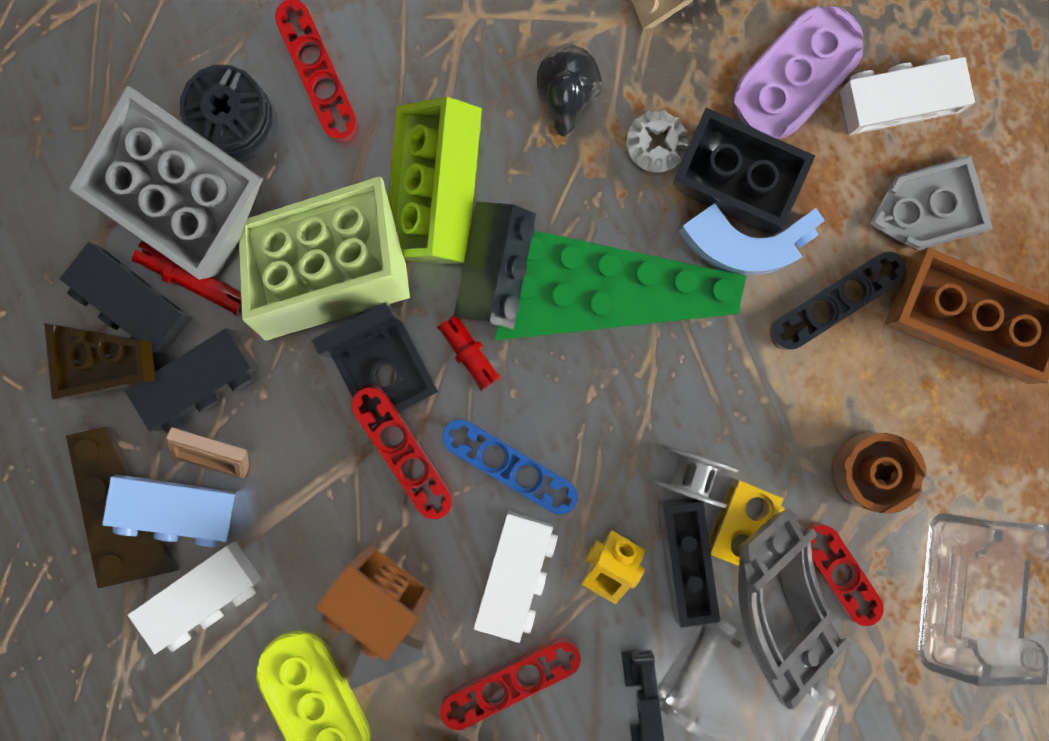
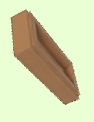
(207, 453)

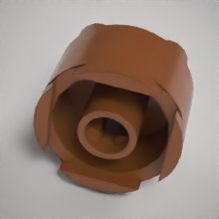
(899, 479)

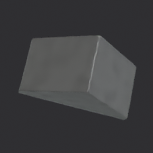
(370, 669)

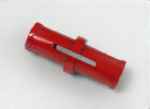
(468, 352)

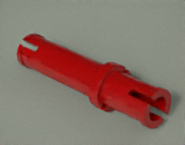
(208, 288)

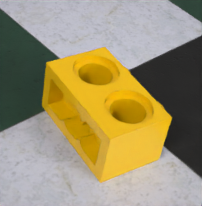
(734, 520)

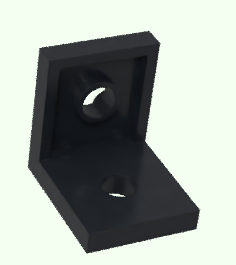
(368, 343)

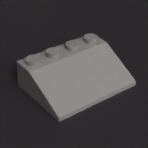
(168, 185)

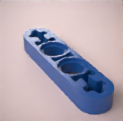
(513, 461)

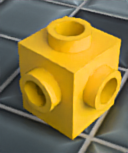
(618, 560)

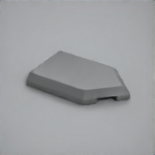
(934, 205)

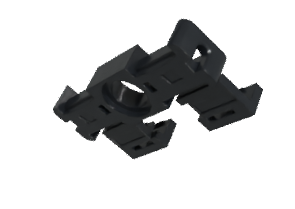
(640, 671)

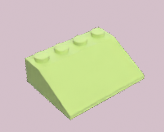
(321, 260)

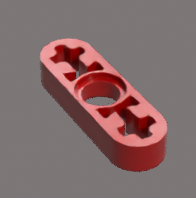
(866, 592)

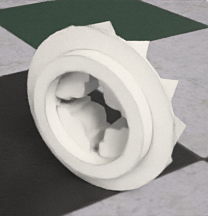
(657, 159)

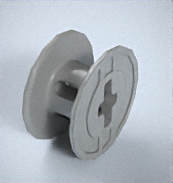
(694, 476)

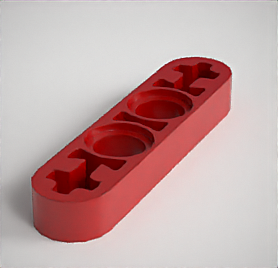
(316, 71)
(405, 450)
(507, 678)

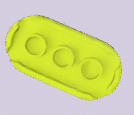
(309, 691)

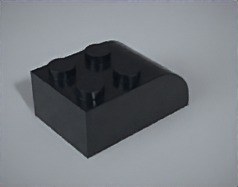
(742, 172)

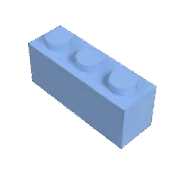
(168, 510)

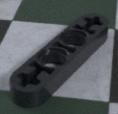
(836, 299)

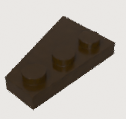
(94, 362)

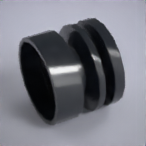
(247, 127)

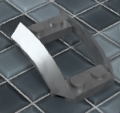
(786, 548)

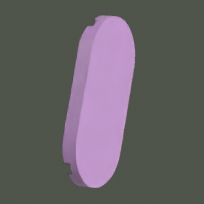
(799, 71)

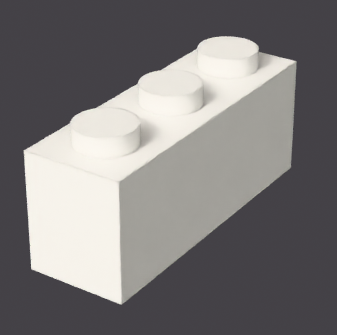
(906, 94)
(515, 577)
(196, 599)

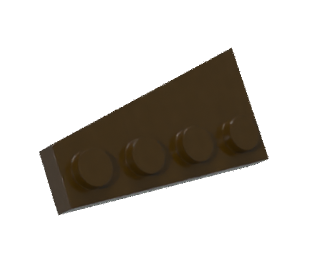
(114, 556)

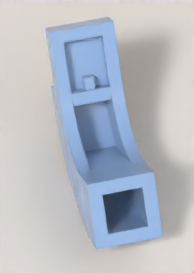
(730, 251)

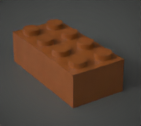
(974, 315)
(374, 603)

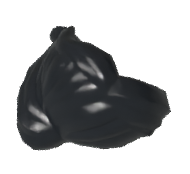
(568, 84)

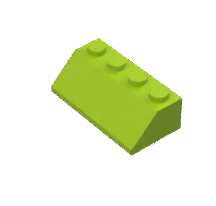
(434, 178)

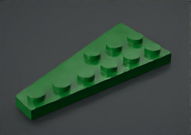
(601, 287)

